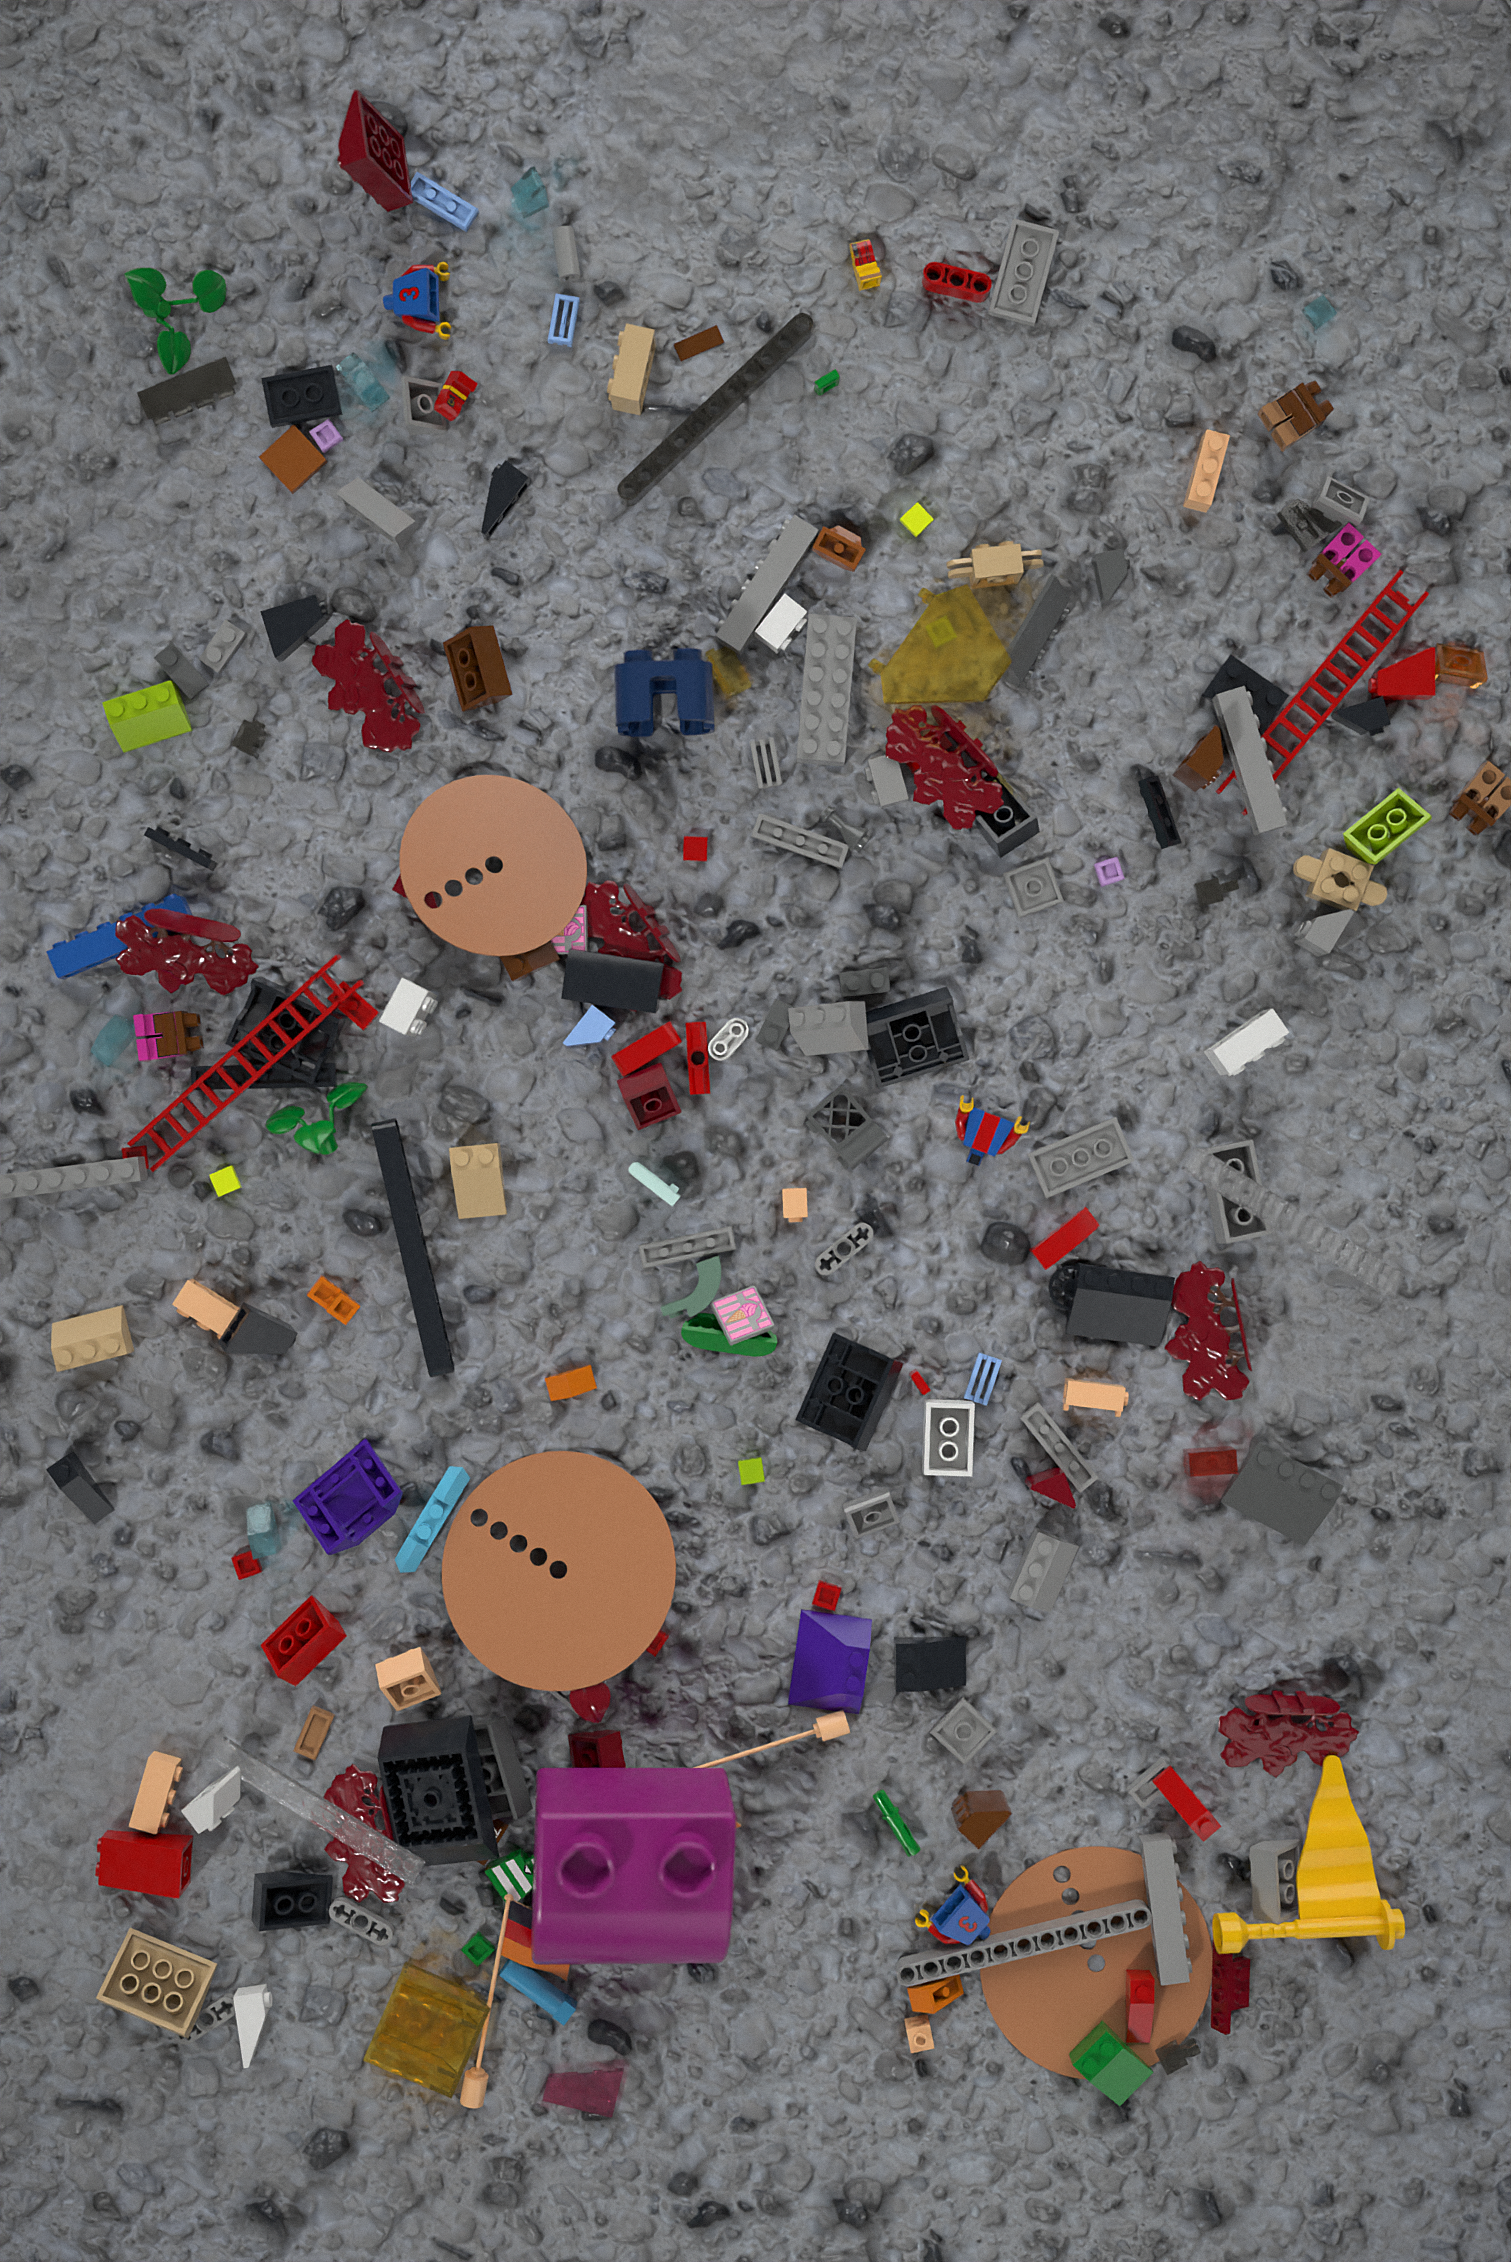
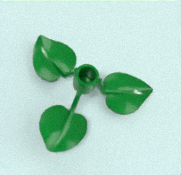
(147, 290)
(319, 1135)

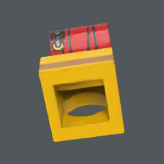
(865, 265)

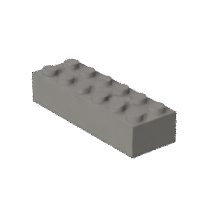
(826, 690)

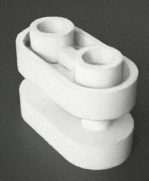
(728, 1039)

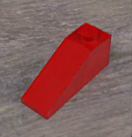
(1186, 1803)
(1139, 2005)

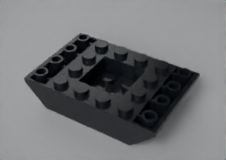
(446, 1762)

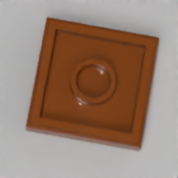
(293, 459)

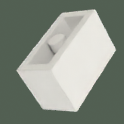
(781, 623)

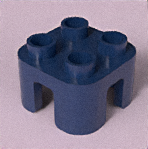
(642, 678)

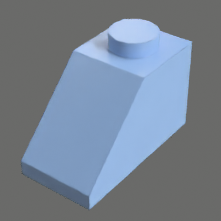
(591, 1029)

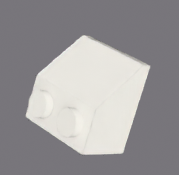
(214, 1802)

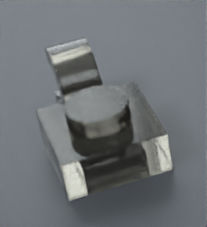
(1211, 891)
(1174, 2056)

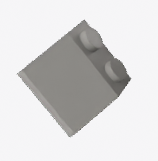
(1322, 932)

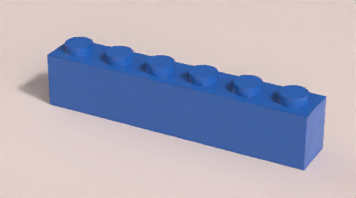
(102, 945)

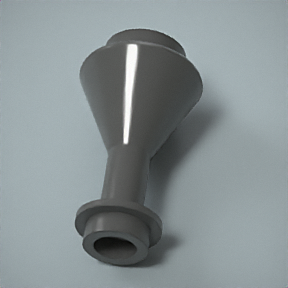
(854, 836)

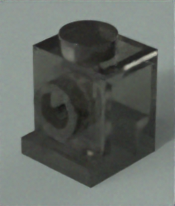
(250, 737)

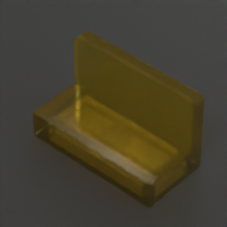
(728, 671)

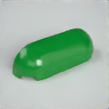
(707, 1334)

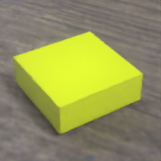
(916, 519)
(225, 1181)

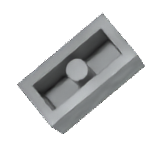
(886, 781)

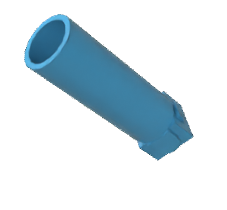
(539, 1990)

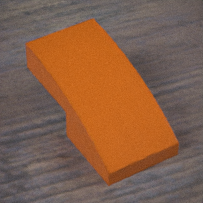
(333, 1300)

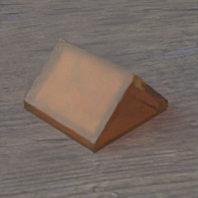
(1460, 666)

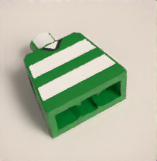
(512, 1874)

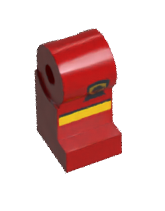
(454, 394)

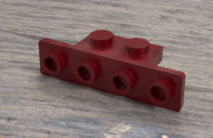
(1229, 1988)

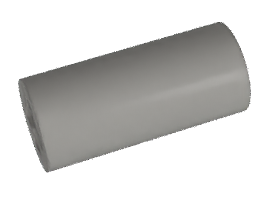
(566, 254)

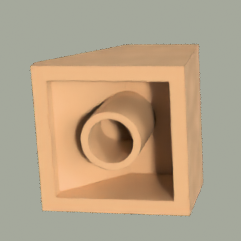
(407, 1679)

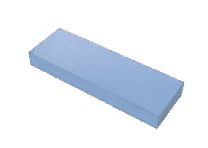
(443, 202)

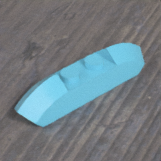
(431, 1519)

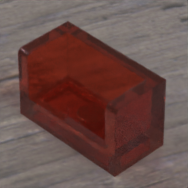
(1210, 1461)

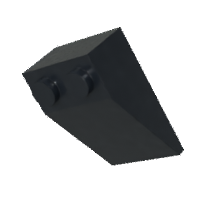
(1008, 825)
(929, 1663)
(290, 1900)

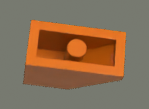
(935, 1994)

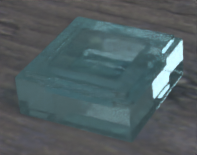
(1319, 311)

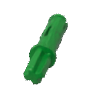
(896, 1823)

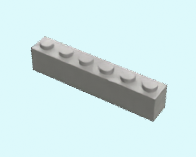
(766, 585)
(1250, 761)
(73, 1177)
(1164, 1904)

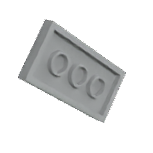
(1023, 272)
(1080, 1157)

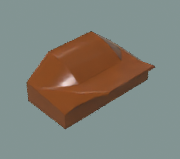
(839, 547)

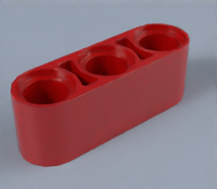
(967, 277)
(646, 1049)

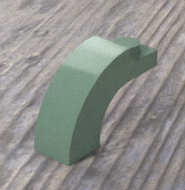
(703, 1294)

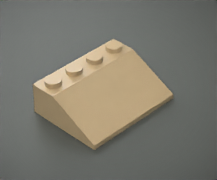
(157, 1982)

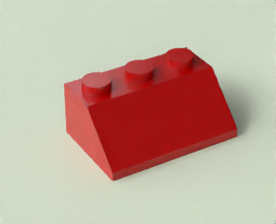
(303, 1641)

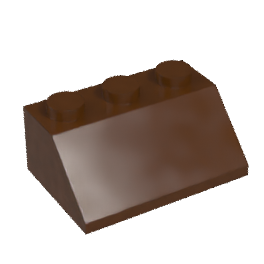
(477, 667)
(1202, 762)
(527, 963)
(980, 1814)

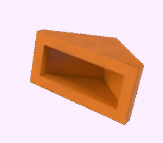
(571, 1383)

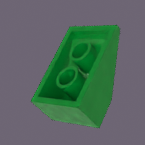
(1110, 2064)

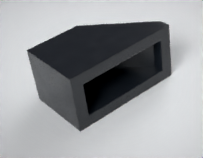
(1364, 717)

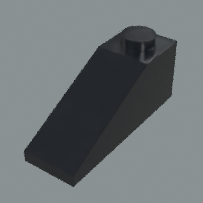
(504, 491)
(80, 1487)

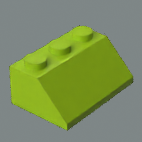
(147, 716)
(1385, 827)

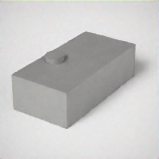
(1230, 1220)

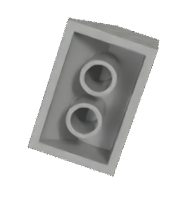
(378, 511)
(830, 1027)
(1042, 1570)
(1274, 1879)

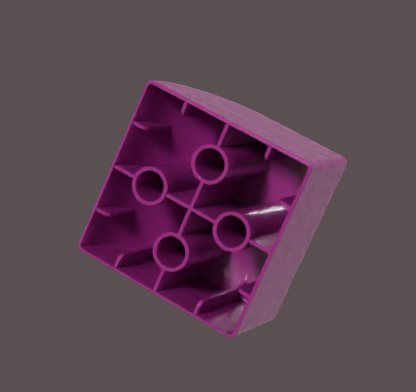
(632, 1866)

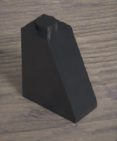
(293, 624)
(256, 1333)

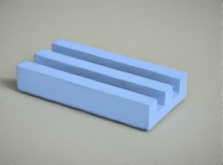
(561, 340)
(989, 1359)

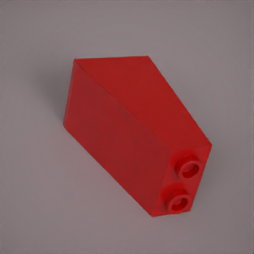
(145, 1862)

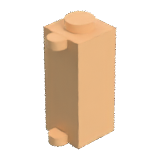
(1094, 1395)

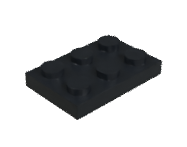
(301, 396)
(1265, 695)

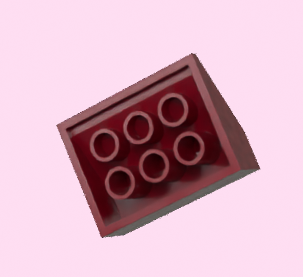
(374, 154)

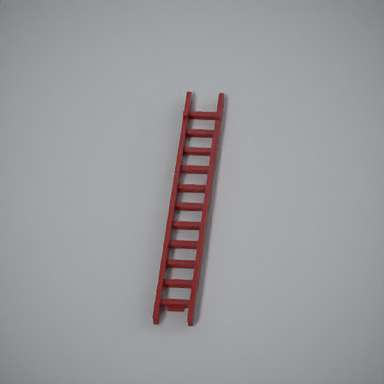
(1401, 601)
(204, 1121)

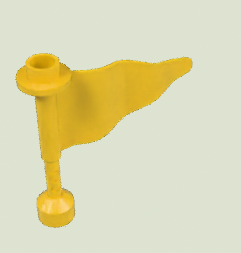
(1332, 1879)

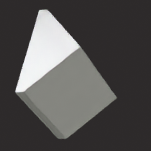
(419, 403)
(1341, 503)
(871, 1513)

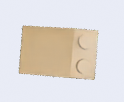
(478, 1180)

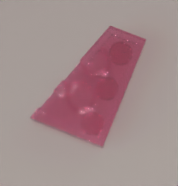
(588, 2091)

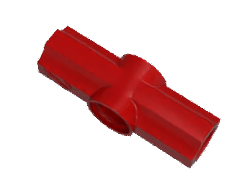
(698, 1074)

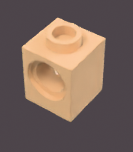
(794, 1204)
(919, 2033)

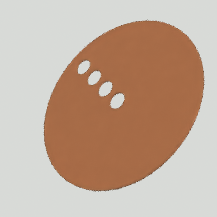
(502, 819)

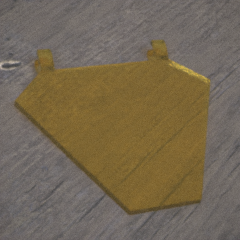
(946, 655)

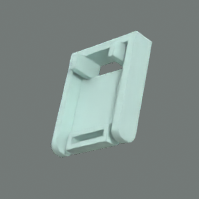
(666, 1192)

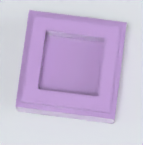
(326, 436)
(1109, 871)

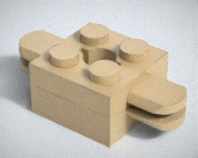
(995, 565)
(1339, 880)

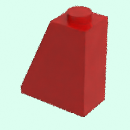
(1406, 679)

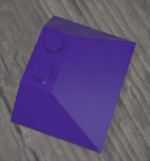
(350, 1500)
(830, 1661)

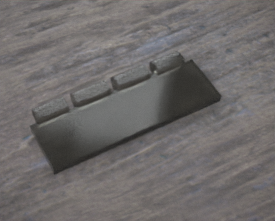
(186, 388)

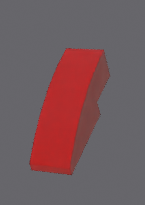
(1064, 1238)

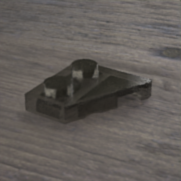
(1306, 524)

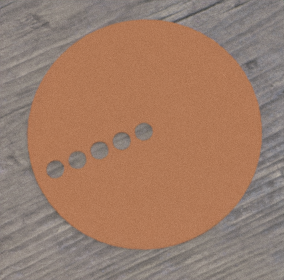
(615, 1584)
(1053, 1997)

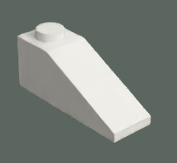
(251, 2012)

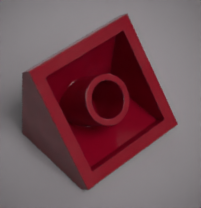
(1052, 1484)

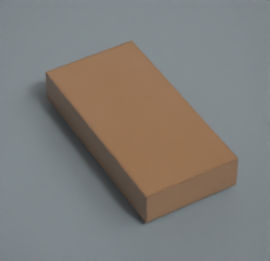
(314, 1732)

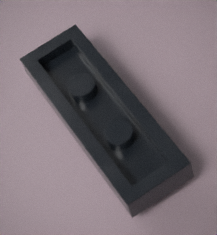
(1159, 812)
(181, 847)

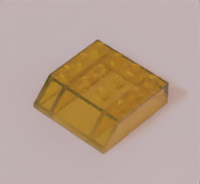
(427, 2030)

